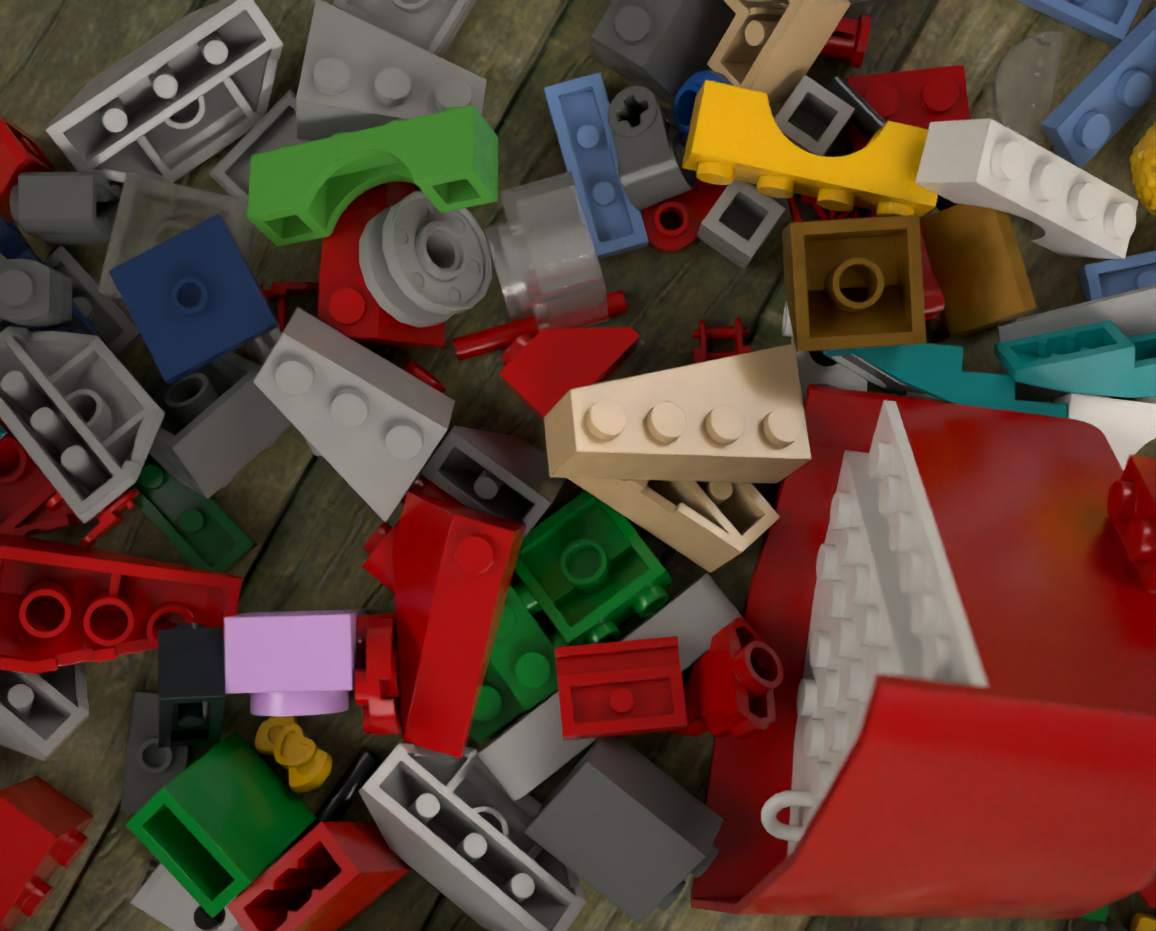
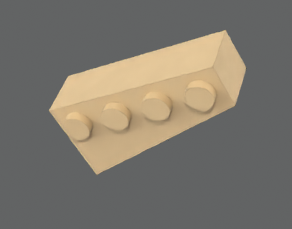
(686, 423)

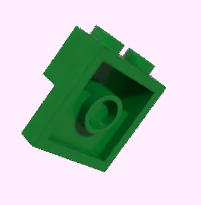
(591, 571)
(519, 667)

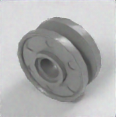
(424, 261)

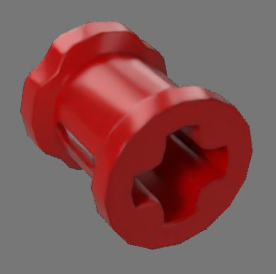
(854, 46)

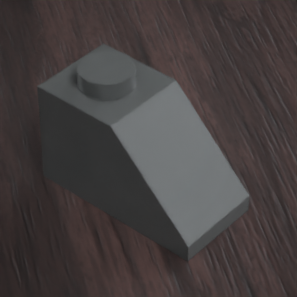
(494, 474)

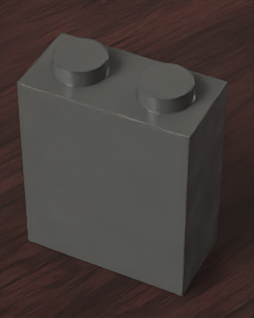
(627, 828)

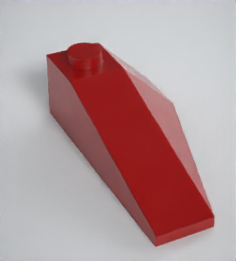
(96, 603)

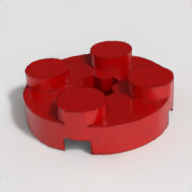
(378, 682)

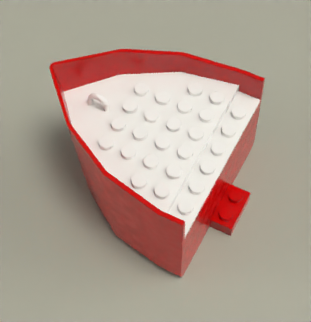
(957, 673)

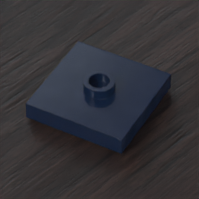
(194, 298)

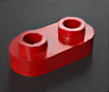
(691, 207)

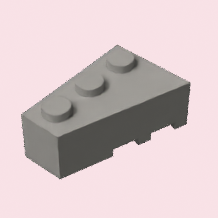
(367, 77)
(355, 408)

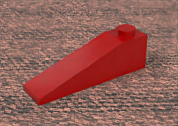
(343, 295)
(448, 605)

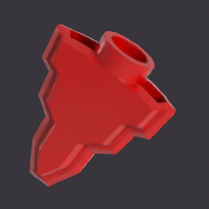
(732, 685)

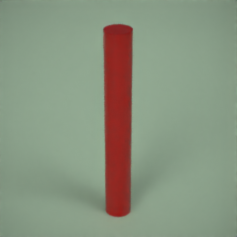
(505, 334)

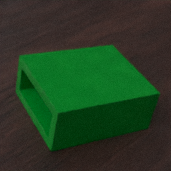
(221, 822)

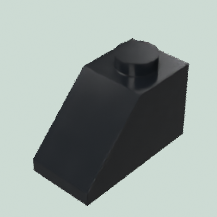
(190, 685)

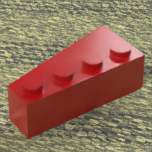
(36, 836)

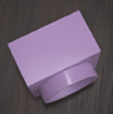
(293, 660)

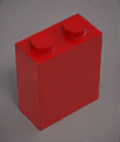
(321, 881)

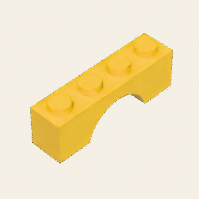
(739, 140)

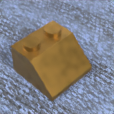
(977, 270)
(854, 283)

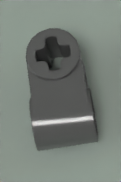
(647, 148)

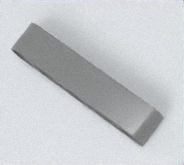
(534, 743)

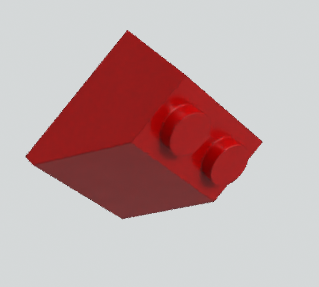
(561, 360)

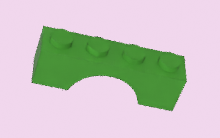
(307, 186)

